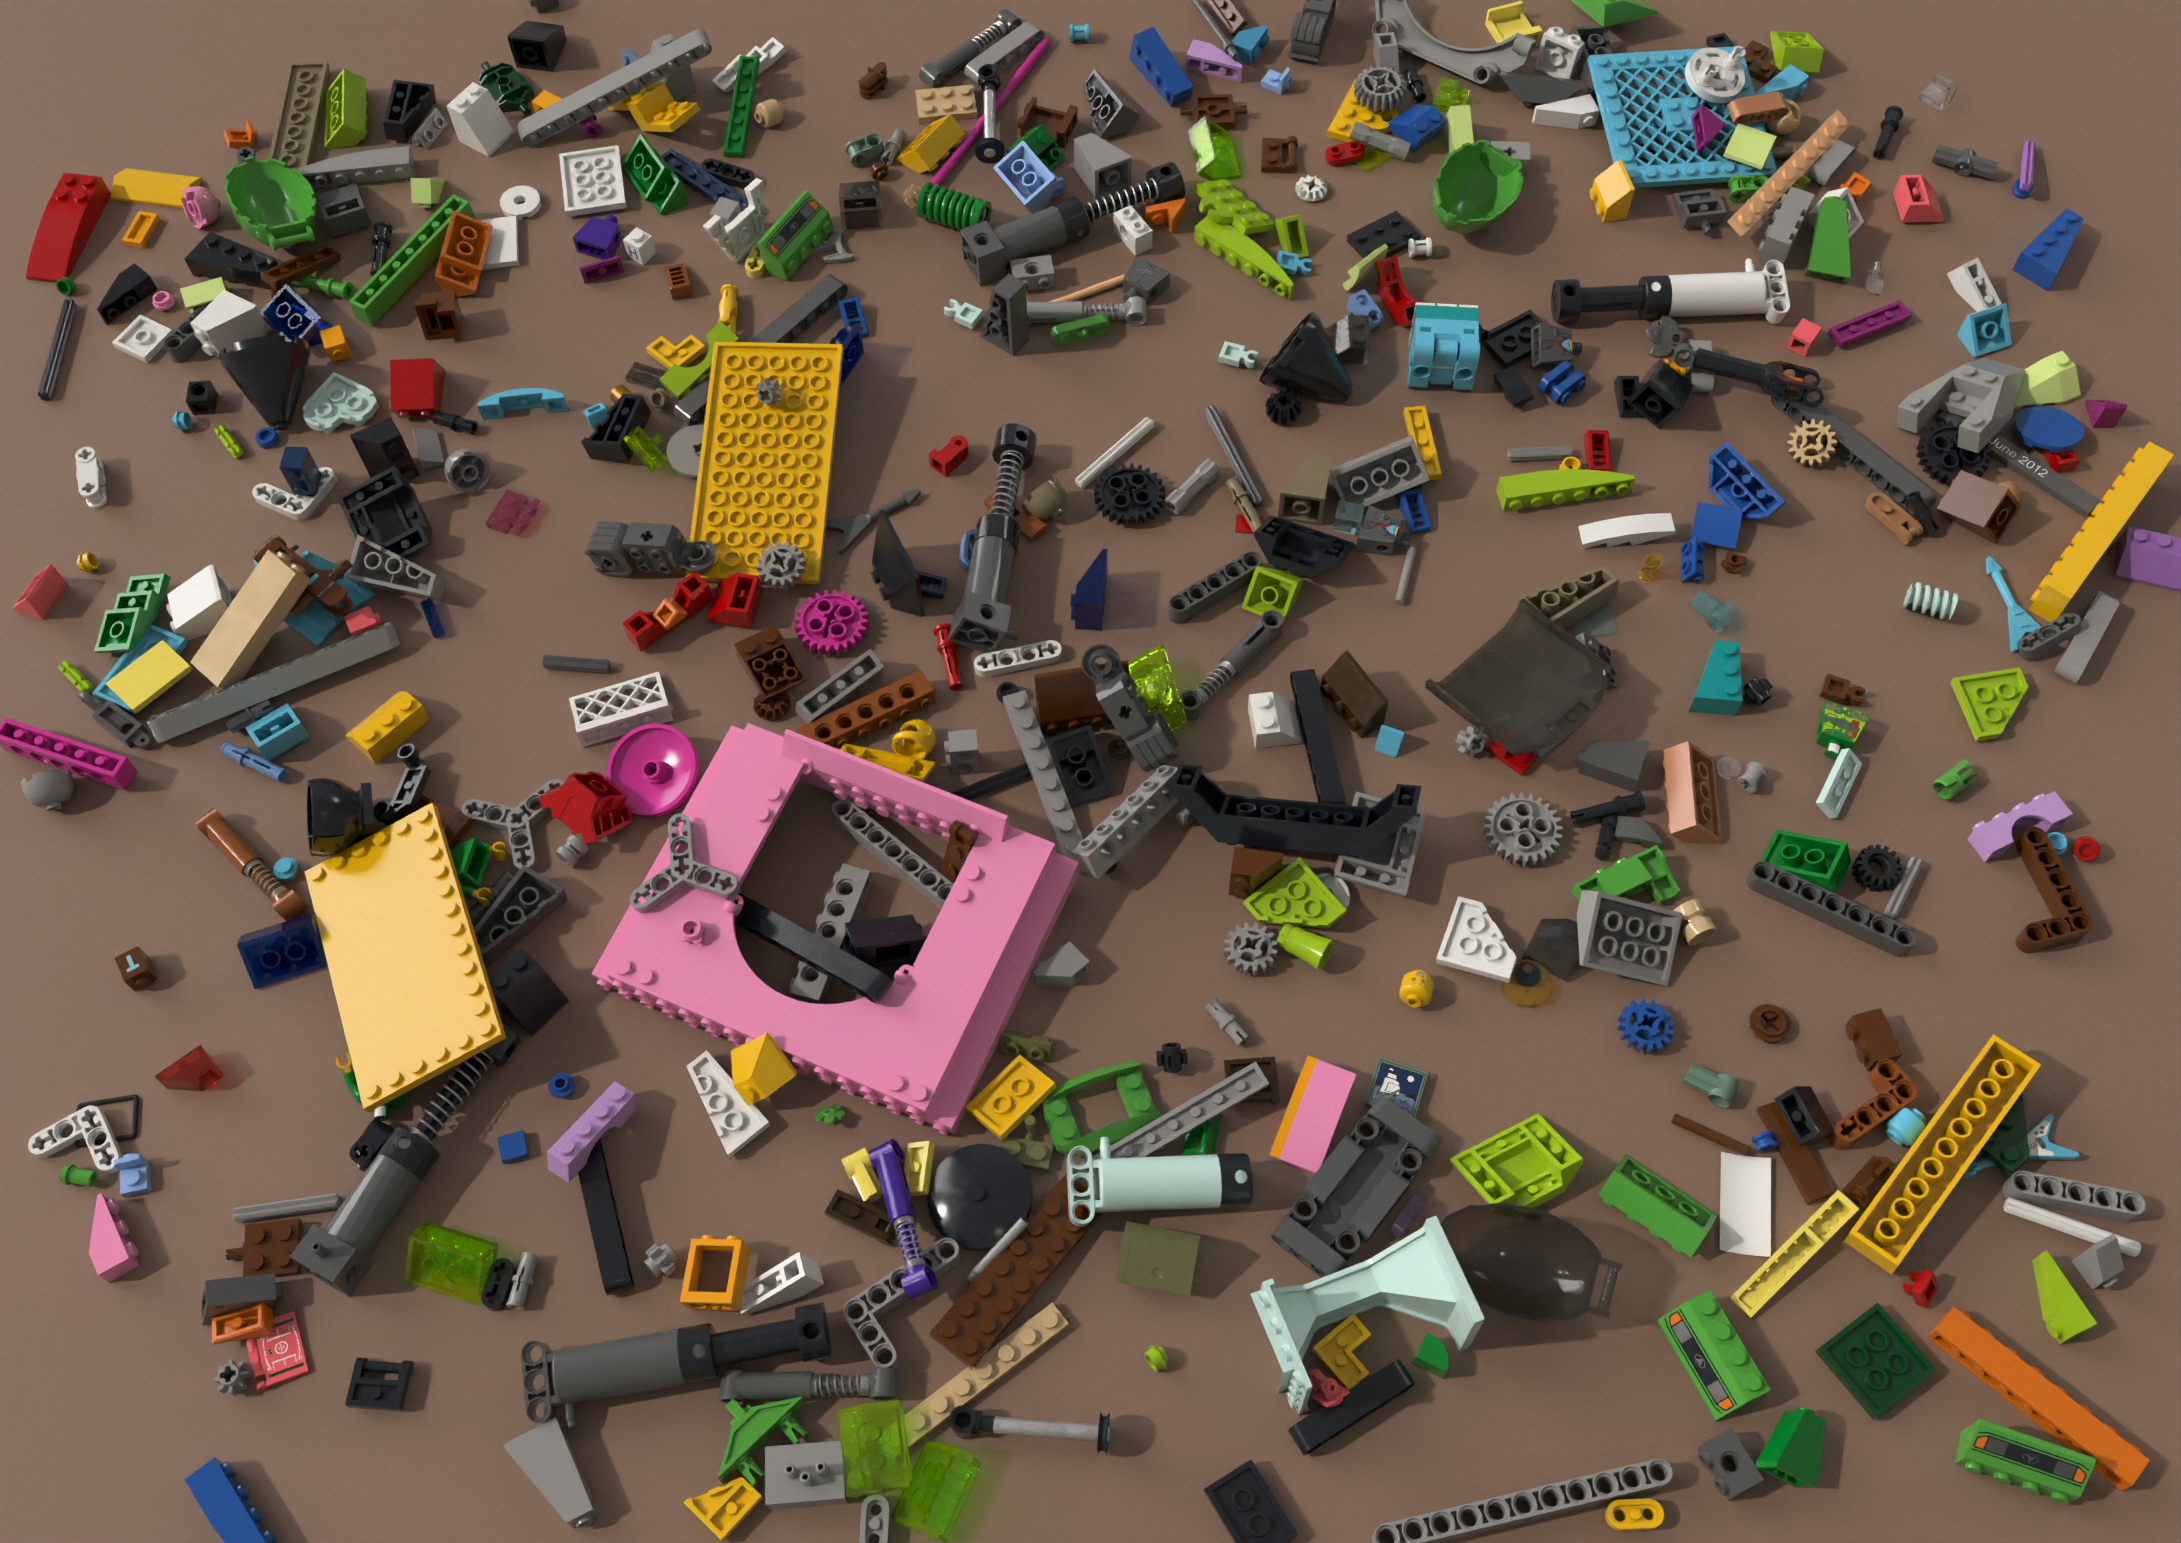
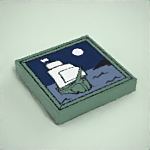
(1398, 1083)

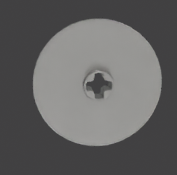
(683, 448)

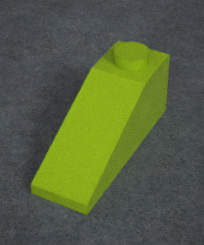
(2060, 1304)

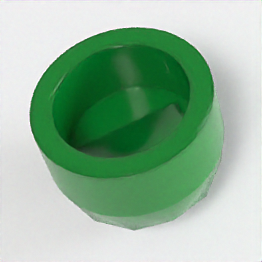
(65, 285)

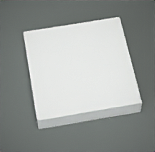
(142, 338)

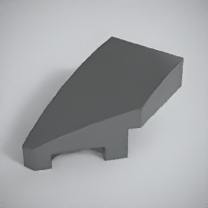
(1636, 830)

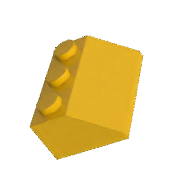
(932, 145)
(388, 726)

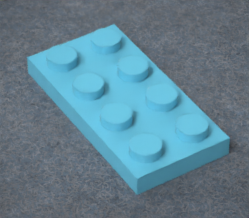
(150, 639)

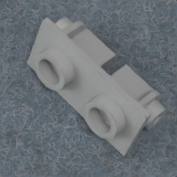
(430, 129)

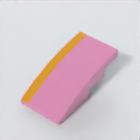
(1312, 1115)

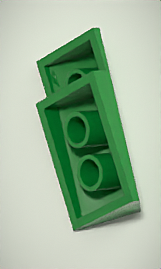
(654, 177)

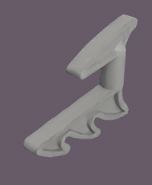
(833, 242)

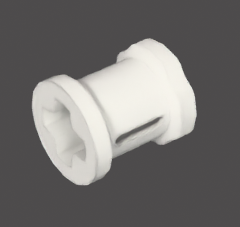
(1420, 247)

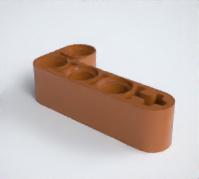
(1870, 1111)

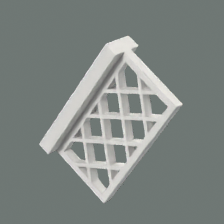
(624, 720)

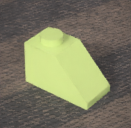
(426, 191)

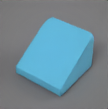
(596, 414)
(1389, 741)

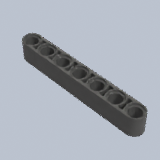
(1843, 909)

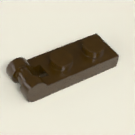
(860, 1216)

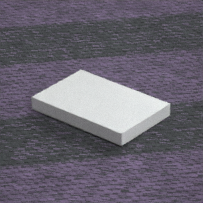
(503, 243)

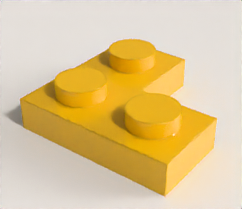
(681, 355)
(1337, 1348)

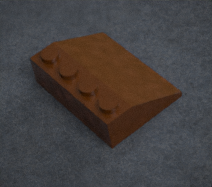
(1068, 701)

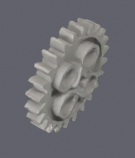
(1522, 829)

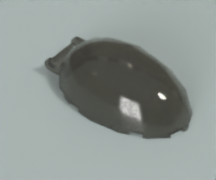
(1528, 1262)

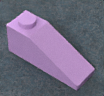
(1212, 61)

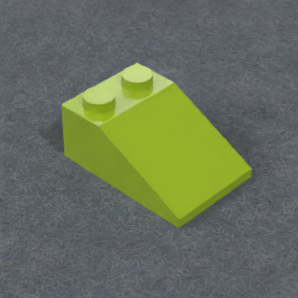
(1796, 49)

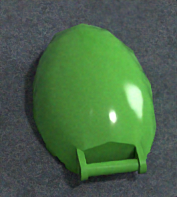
(1475, 187)
(271, 202)

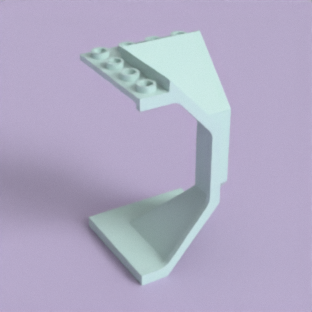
(1409, 1277)

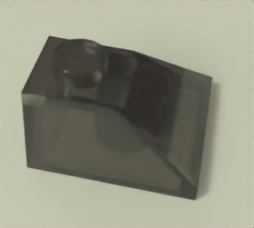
(1555, 946)

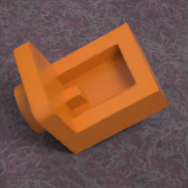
(241, 138)
(1857, 186)

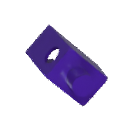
(598, 237)

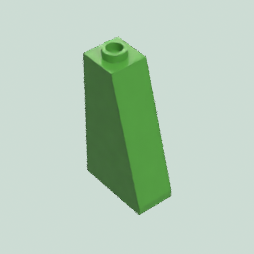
(1830, 243)

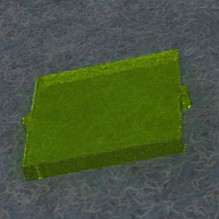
(1372, 158)

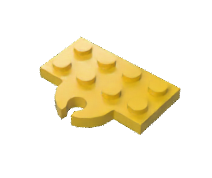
(1351, 111)

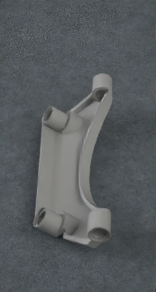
(1467, 62)

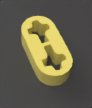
(753, 260)

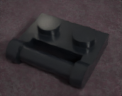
(379, 1393)

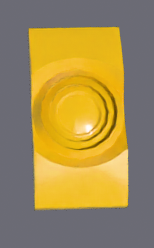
(908, 766)

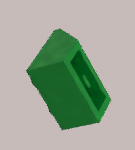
(1043, 145)

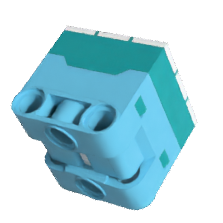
(1443, 345)

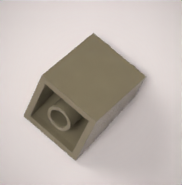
(1305, 492)

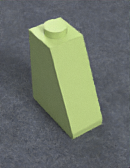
(1458, 127)

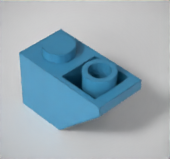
(1250, 43)

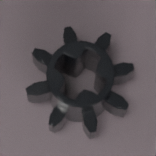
(1757, 691)
(1171, 1057)

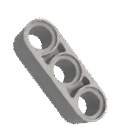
(1831, 162)
(1701, 380)

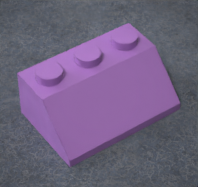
(2149, 558)

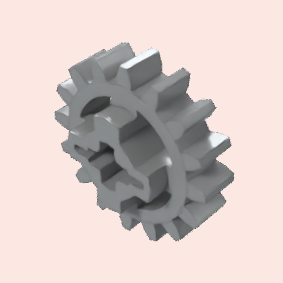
(774, 573)
(1251, 939)

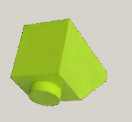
(1292, 235)

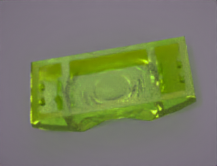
(1157, 684)

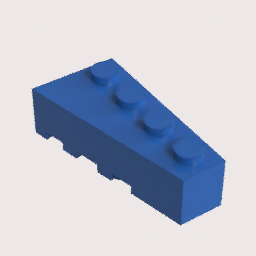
(1160, 67)
(2046, 253)

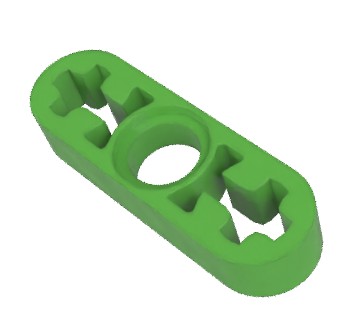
(1093, 325)

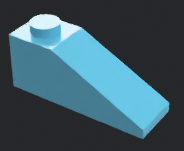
(1789, 82)

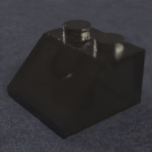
(1351, 339)

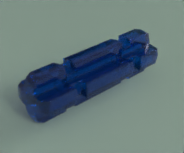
(432, 618)

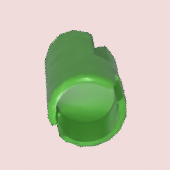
(1953, 781)

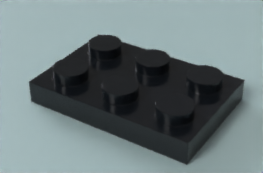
(1388, 230)
(1512, 339)
(1249, 1507)

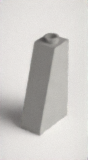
(554, 1470)

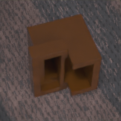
(440, 315)

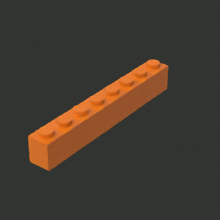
(2038, 1398)

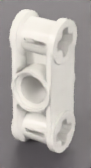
(91, 477)

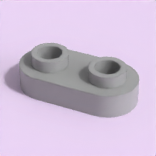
(875, 1525)

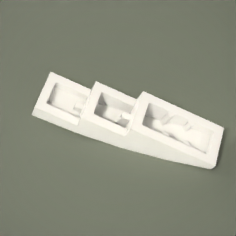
(767, 54)
(1628, 528)

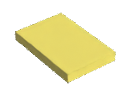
(149, 676)

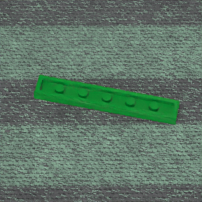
(741, 107)

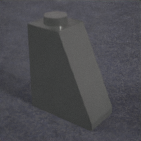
(1613, 762)
(236, 1293)

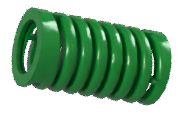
(951, 207)

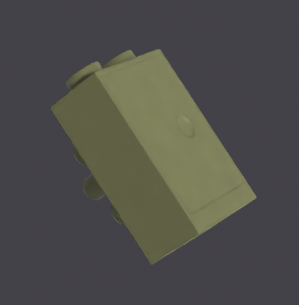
(1159, 1258)

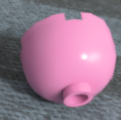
(200, 206)

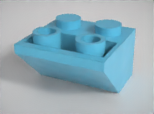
(277, 732)

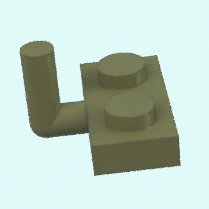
(1030, 1153)

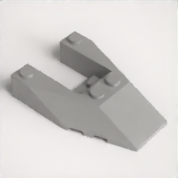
(1976, 390)

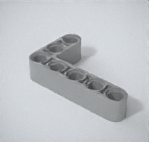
(895, 1296)

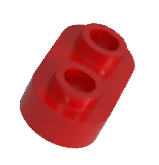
(1344, 153)

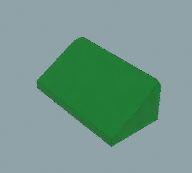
(1203, 1138)

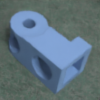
(1365, 306)

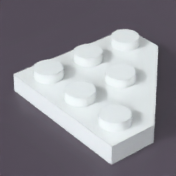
(1476, 943)

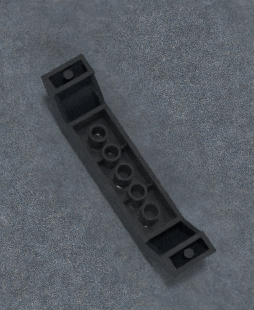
(1291, 822)

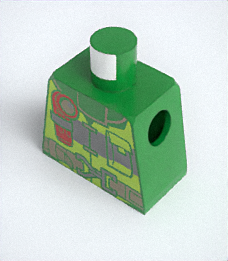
(1838, 728)

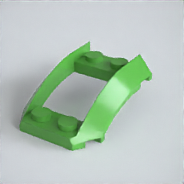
(1133, 1094)

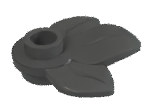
(1662, 337)

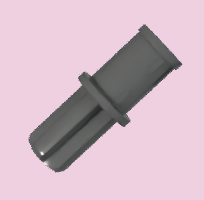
(249, 716)

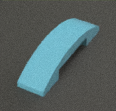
(522, 398)

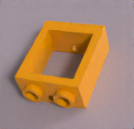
(715, 1300)

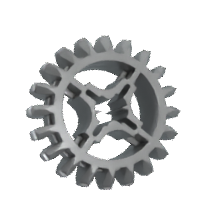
(1380, 89)

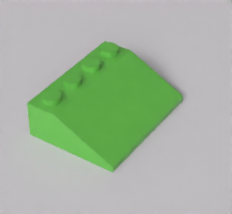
(1615, 11)

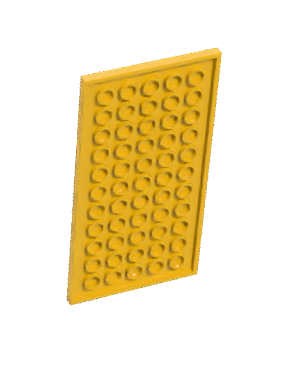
(763, 465)
(403, 957)

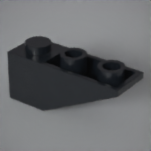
(125, 292)

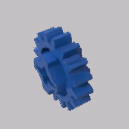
(1648, 1034)

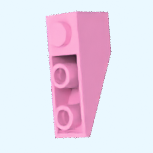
(109, 1244)

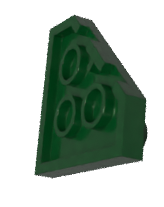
(2009, 1141)

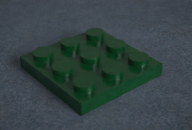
(1875, 1361)

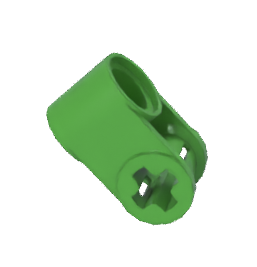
(1746, 188)

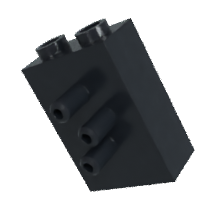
(885, 940)

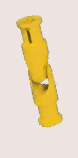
(729, 306)

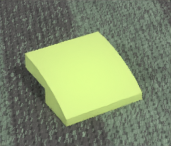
(1749, 146)
(1365, 266)

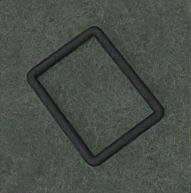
(134, 1097)

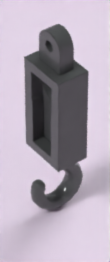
(114, 719)

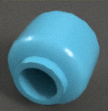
(1905, 1126)

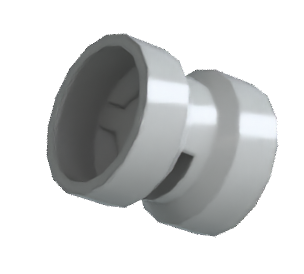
(571, 851)

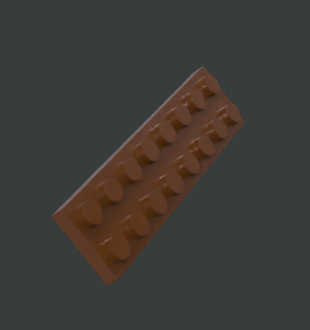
(1012, 1278)

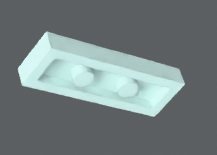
(1839, 783)

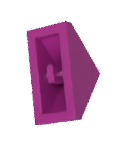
(1705, 127)
(2105, 412)

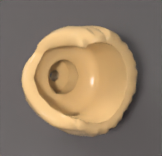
(1787, 123)

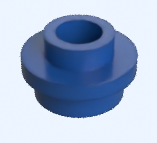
(564, 1091)

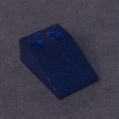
(1090, 595)

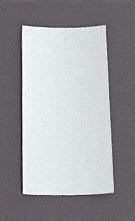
(1745, 1205)

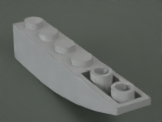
(361, 167)

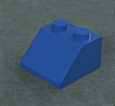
(1418, 125)

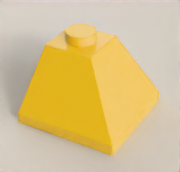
(759, 1068)

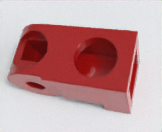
(950, 456)

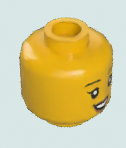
(1416, 989)

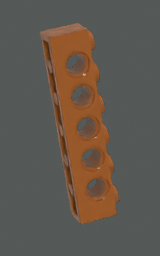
(872, 705)

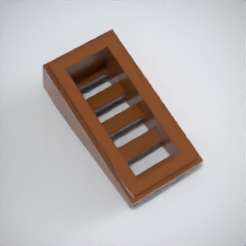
(678, 284)

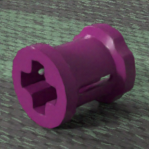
(591, 127)

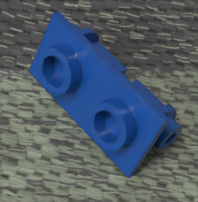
(1691, 554)

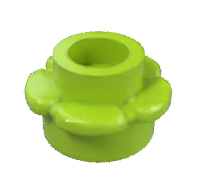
(1156, 1358)

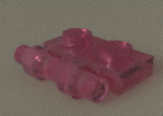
(507, 512)

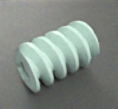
(1931, 600)

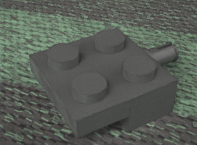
(1700, 209)

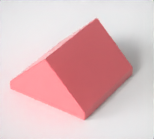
(41, 593)

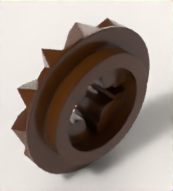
(764, 710)
(1766, 1013)

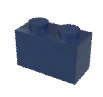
(300, 471)

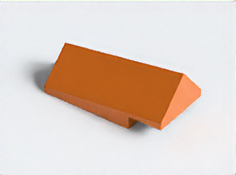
(462, 254)

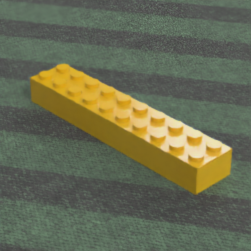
(2099, 531)
(1942, 1154)

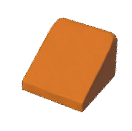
(669, 613)

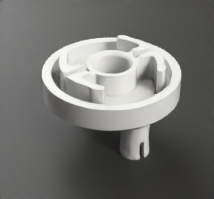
(1720, 64)

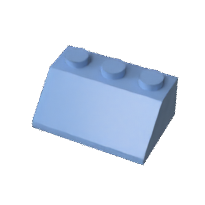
(1027, 177)

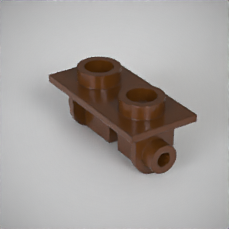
(1869, 1181)

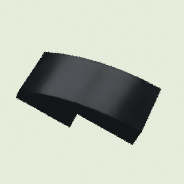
(1514, 387)

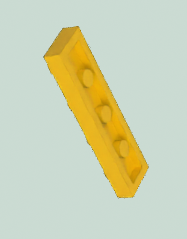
(1419, 427)

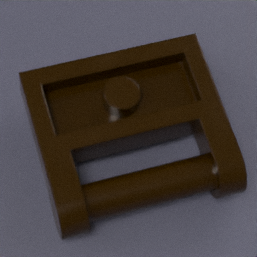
(1267, 1066)

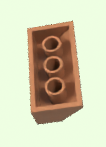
(1692, 794)

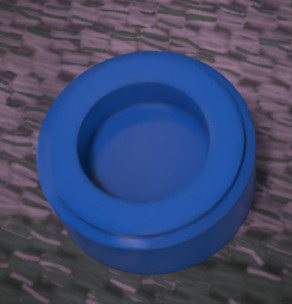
(267, 438)

